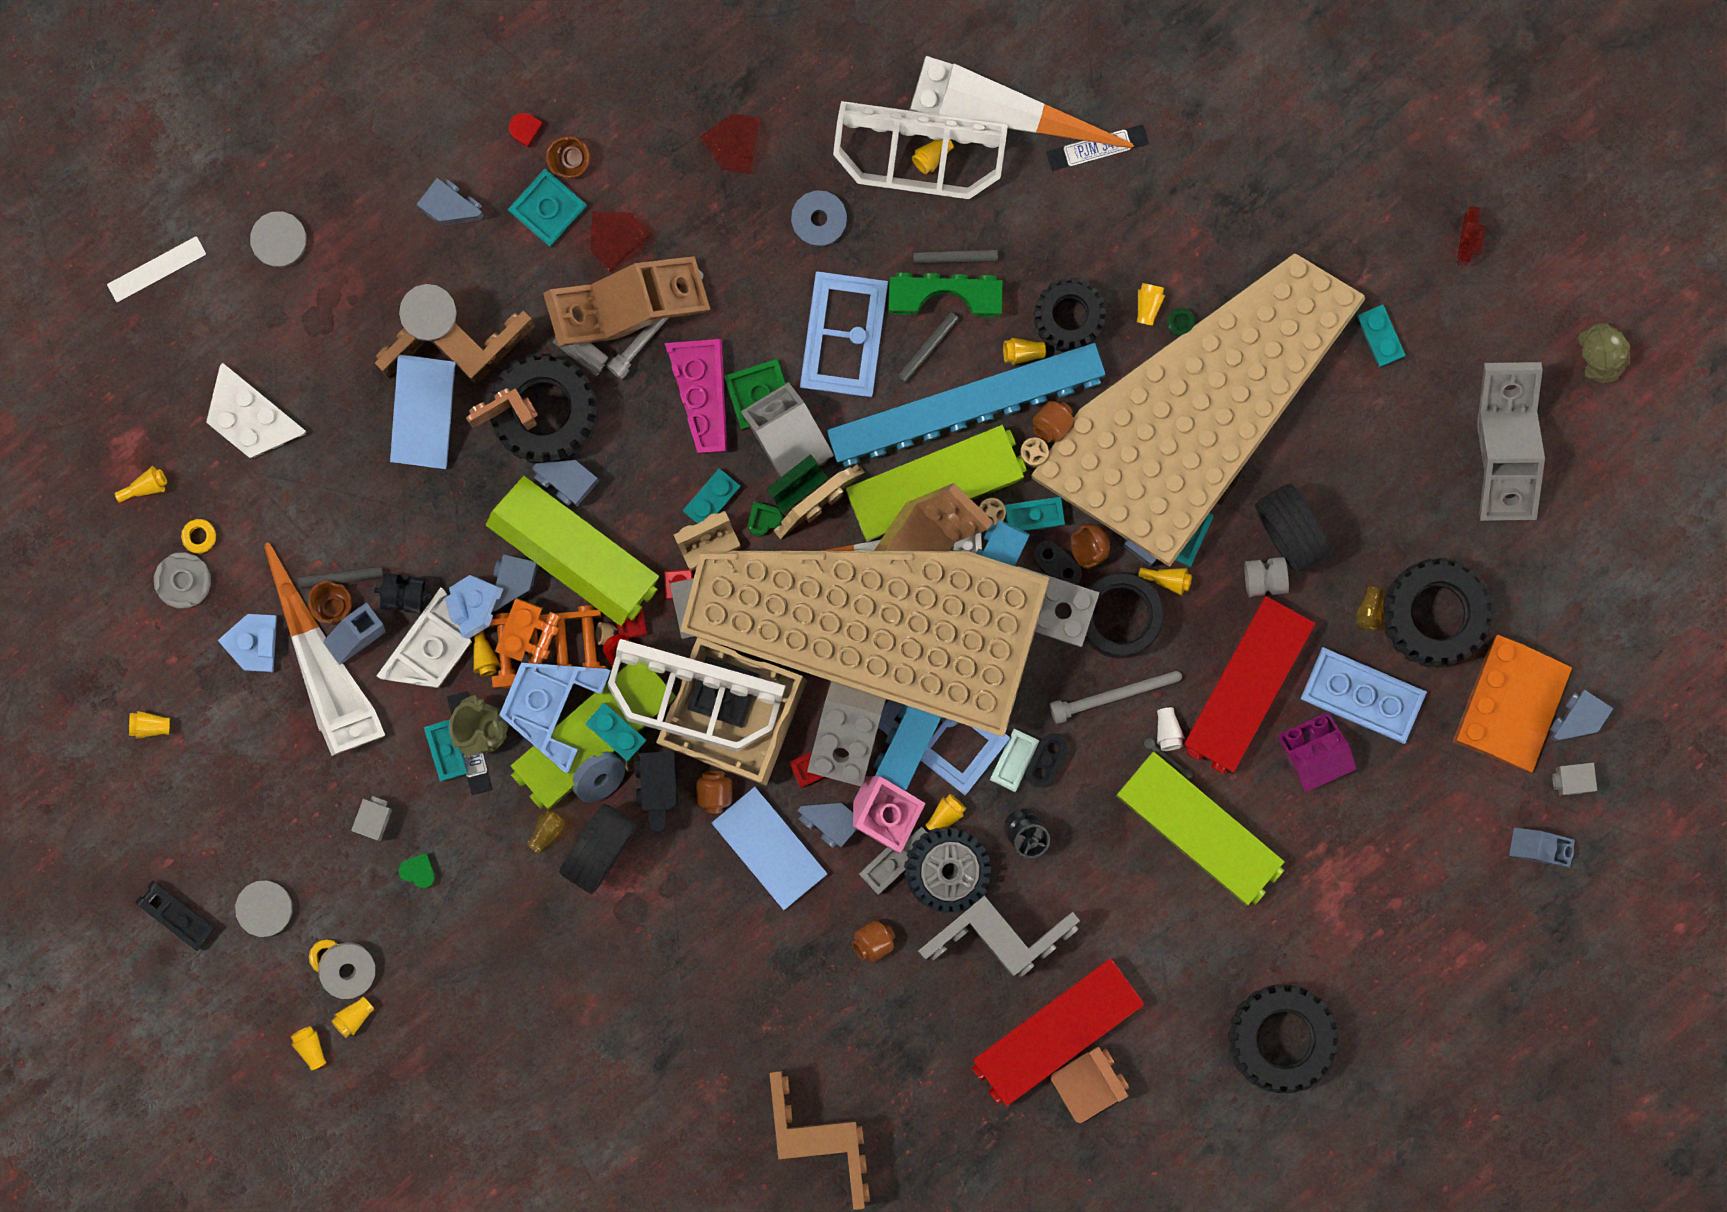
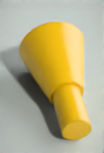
(148, 483)
(1173, 579)
(484, 657)

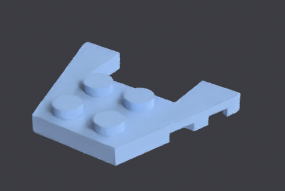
(538, 701)

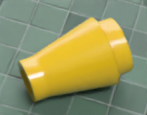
(928, 156)
(1149, 302)
(1021, 350)
(147, 725)
(946, 813)
(351, 1018)
(308, 1046)

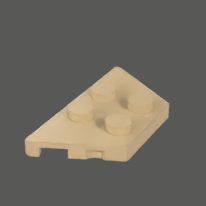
(811, 506)

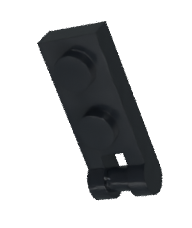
(176, 916)

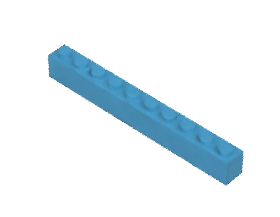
(966, 404)
(917, 726)

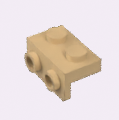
(709, 535)

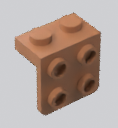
(504, 400)
(1089, 1084)

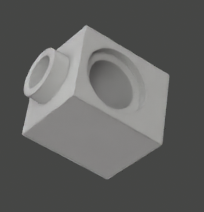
(1575, 779)
(372, 818)

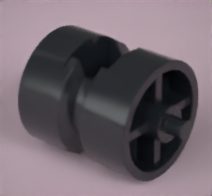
(407, 593)
(1026, 833)

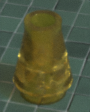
(1370, 610)
(546, 830)

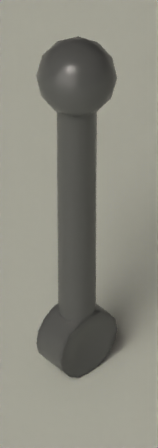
(1150, 744)

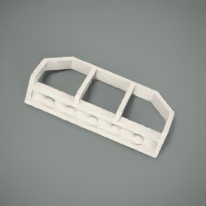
(931, 125)
(686, 670)

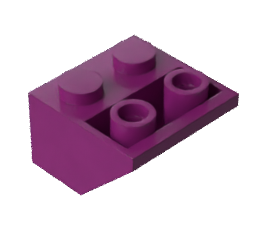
(1317, 752)

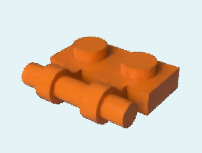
(519, 629)

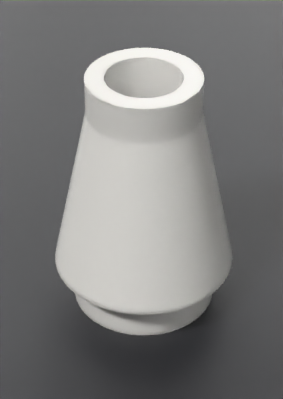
(1169, 732)

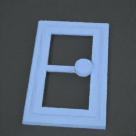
(871, 338)
(959, 780)

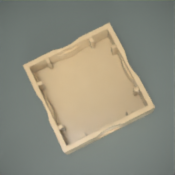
(756, 759)

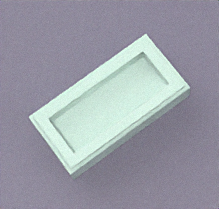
(1014, 760)

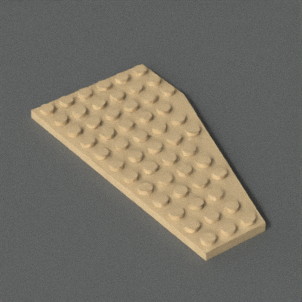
(1186, 421)
(897, 624)

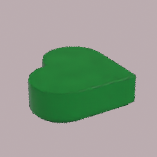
(763, 518)
(418, 871)

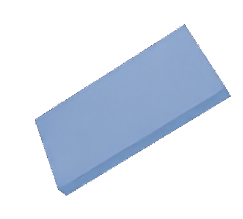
(422, 411)
(1363, 695)
(769, 848)

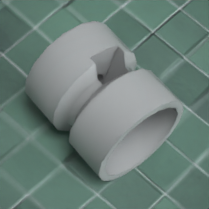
(1266, 577)

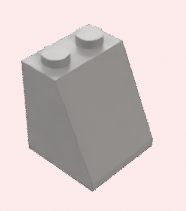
(786, 430)

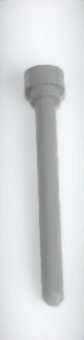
(620, 364)
(1063, 710)

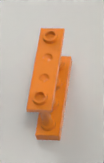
(586, 613)

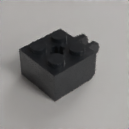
(658, 787)

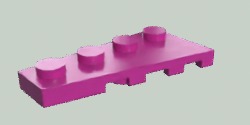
(701, 387)

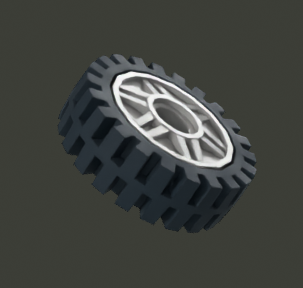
(968, 874)

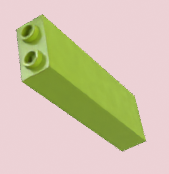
(974, 465)
(573, 551)
(643, 694)
(1201, 829)

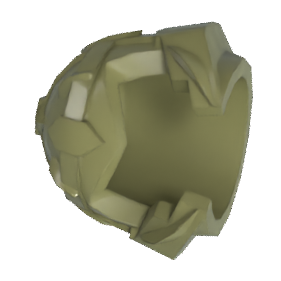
(1605, 352)
(477, 727)

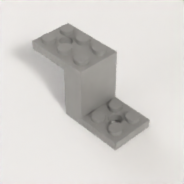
(1510, 441)
(1082, 604)
(850, 723)
(1000, 937)

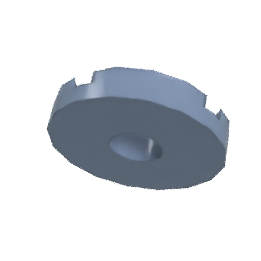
(819, 202)
(611, 775)

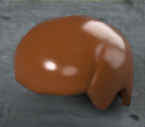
(568, 157)
(1090, 545)
(329, 602)

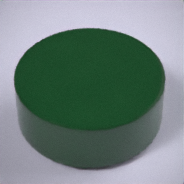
(1180, 322)

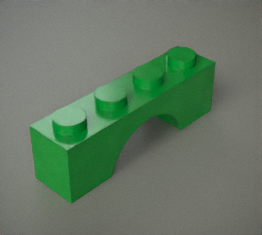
(980, 296)

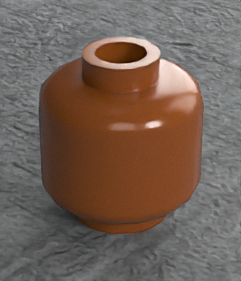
(1053, 421)
(713, 791)
(873, 941)

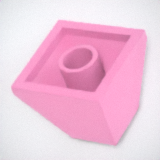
(886, 812)

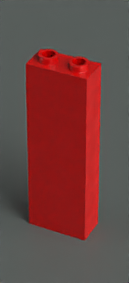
(1248, 686)
(1056, 1033)

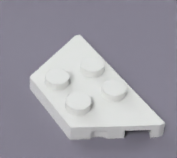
(248, 417)
(428, 649)

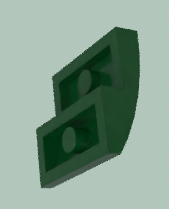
(797, 484)

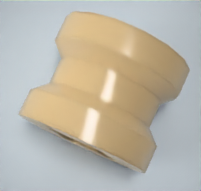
(1035, 447)
(994, 506)

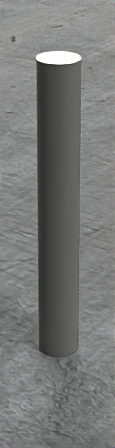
(955, 256)
(928, 347)
(342, 577)

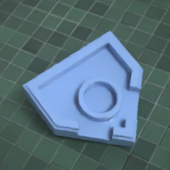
(472, 604)
(252, 642)

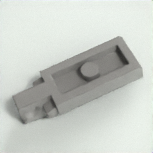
(888, 865)

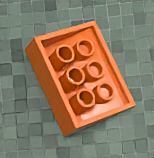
(1512, 703)

